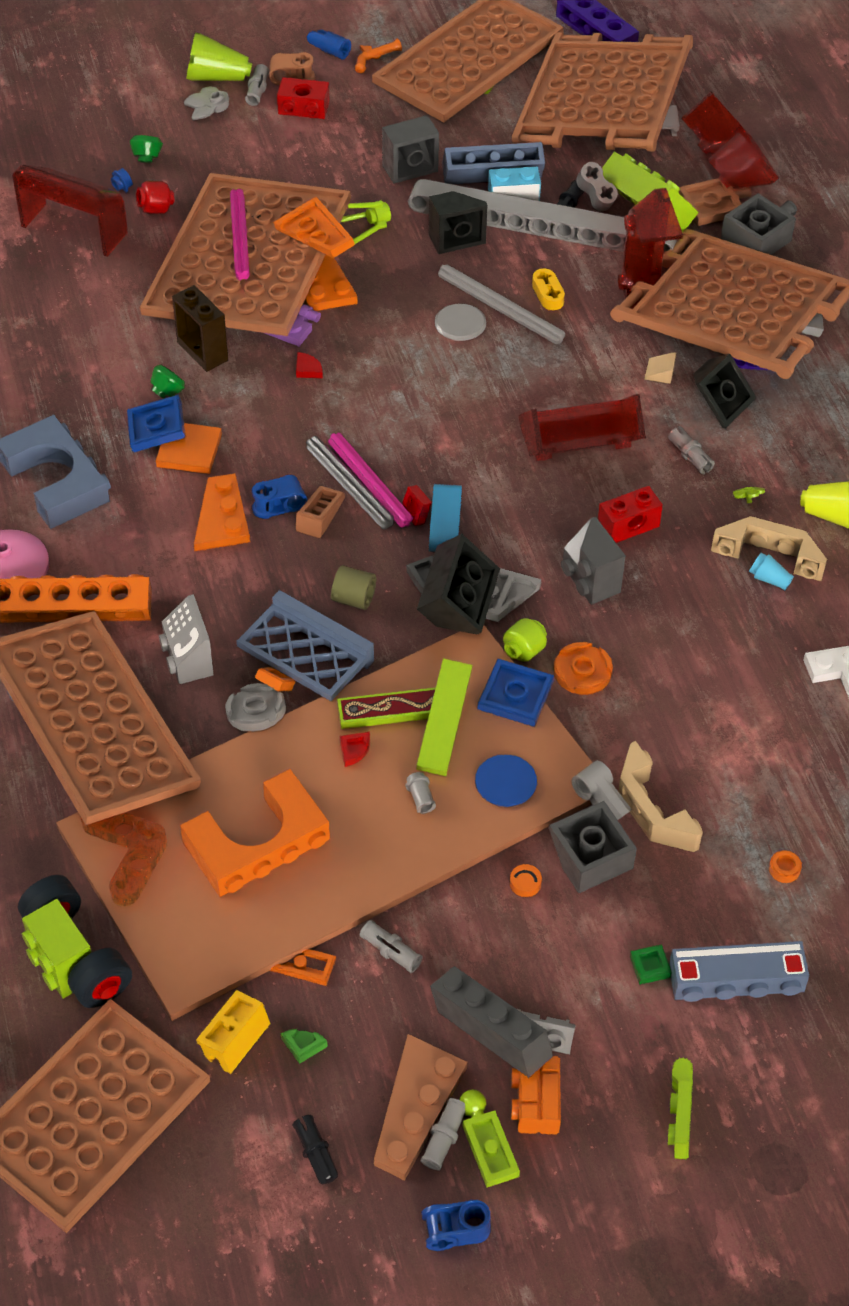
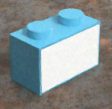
(516, 182)

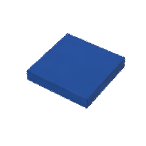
(155, 423)
(516, 692)

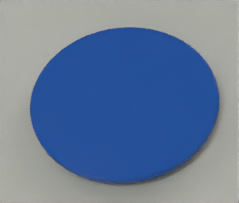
(506, 780)

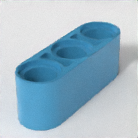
(444, 514)

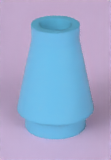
(770, 571)

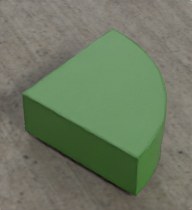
(303, 1043)

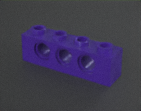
(593, 17)

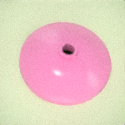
(22, 556)

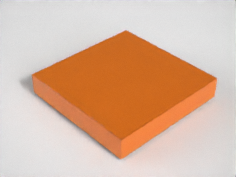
(193, 452)

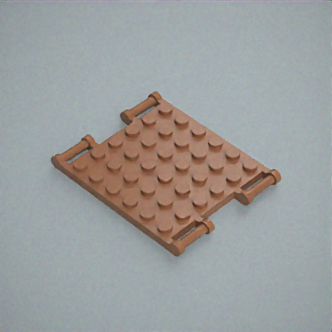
(603, 90)
(735, 301)

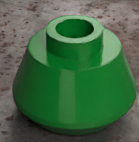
(145, 147)
(166, 382)

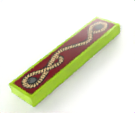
(385, 708)

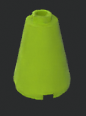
(216, 61)

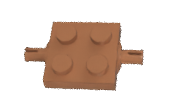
(712, 199)

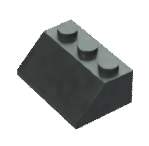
(459, 586)

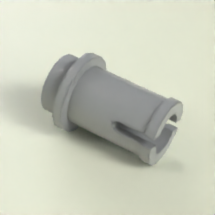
(418, 786)

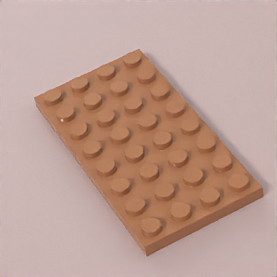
(466, 56)
(93, 718)

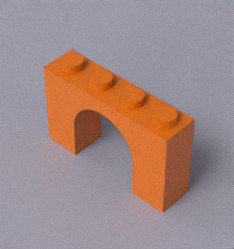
(233, 865)

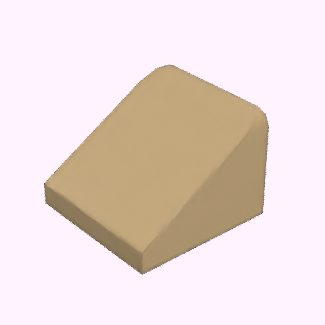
(661, 368)

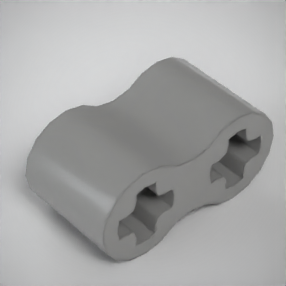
(596, 186)

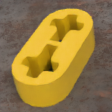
(543, 290)

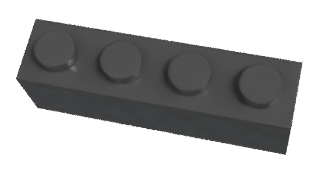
(492, 1021)

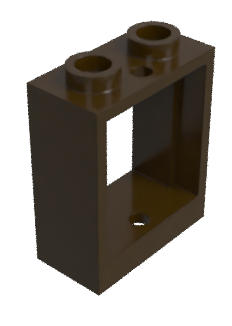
(200, 326)

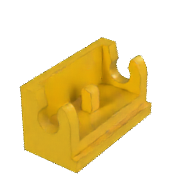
(234, 1030)

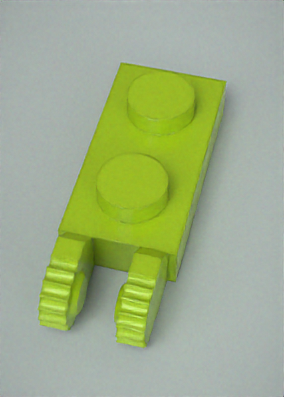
(681, 1106)

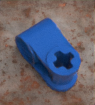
(280, 495)
(454, 1226)

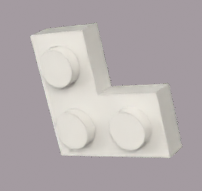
(829, 665)

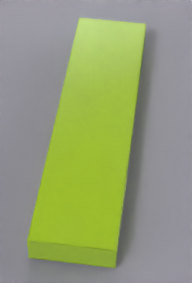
(444, 717)

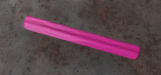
(239, 232)
(370, 479)

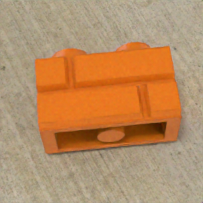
(538, 1099)

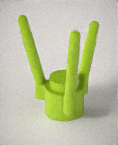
(378, 214)

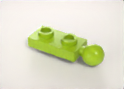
(488, 1141)

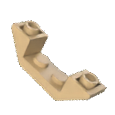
(773, 536)
(674, 831)

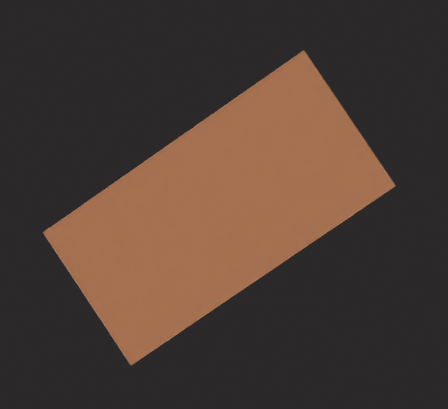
(378, 844)

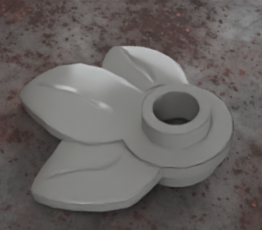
(207, 102)

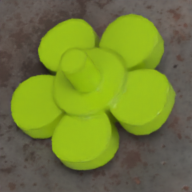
(748, 492)

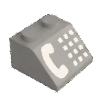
(186, 642)

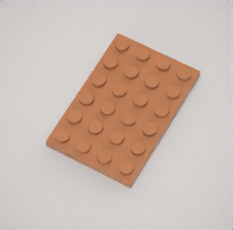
(92, 1113)

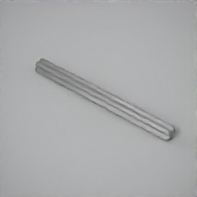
(501, 304)

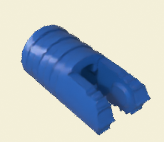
(330, 43)

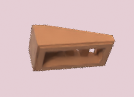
(316, 513)

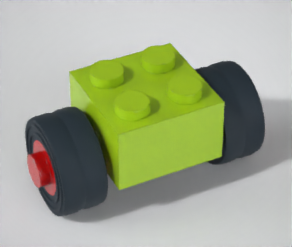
(62, 949)

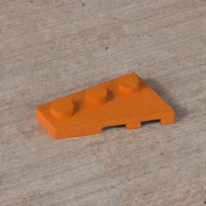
(316, 228)
(221, 515)

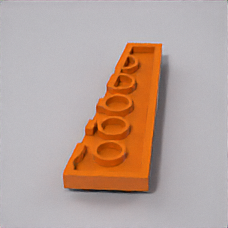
(330, 287)

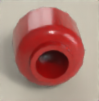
(154, 197)

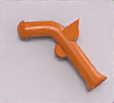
(375, 53)

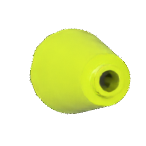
(828, 502)

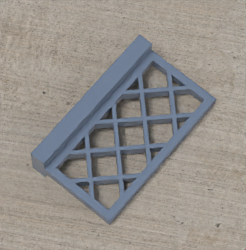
(320, 631)

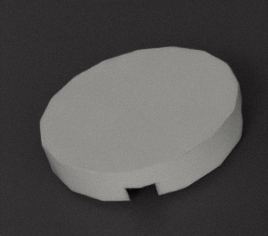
(255, 707)

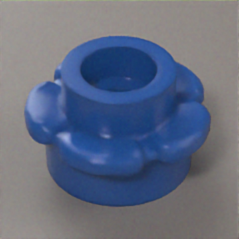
(121, 180)

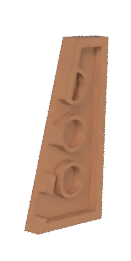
(416, 1103)

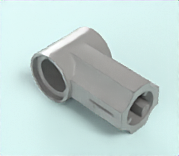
(596, 785)

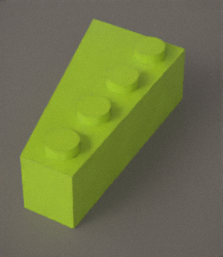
(637, 182)

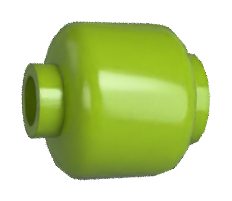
(525, 639)

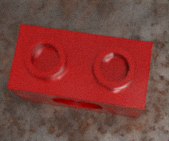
(303, 98)
(631, 514)

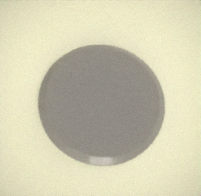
(460, 322)

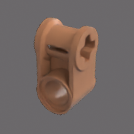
(291, 67)

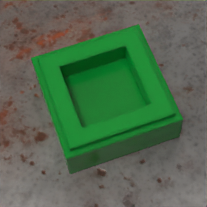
(650, 964)

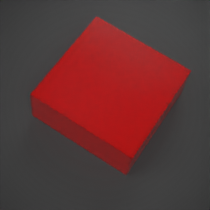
(417, 504)

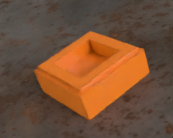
(275, 679)

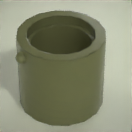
(353, 587)

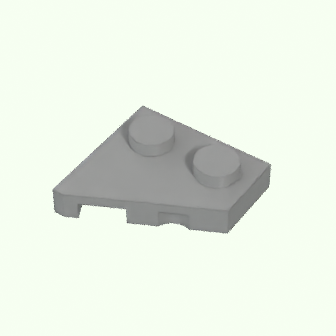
(510, 592)

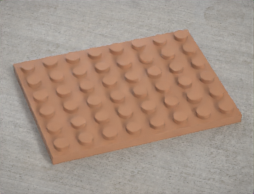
(278, 264)

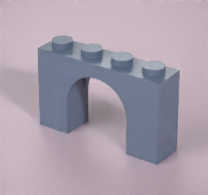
(52, 442)

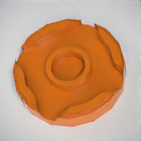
(583, 668)

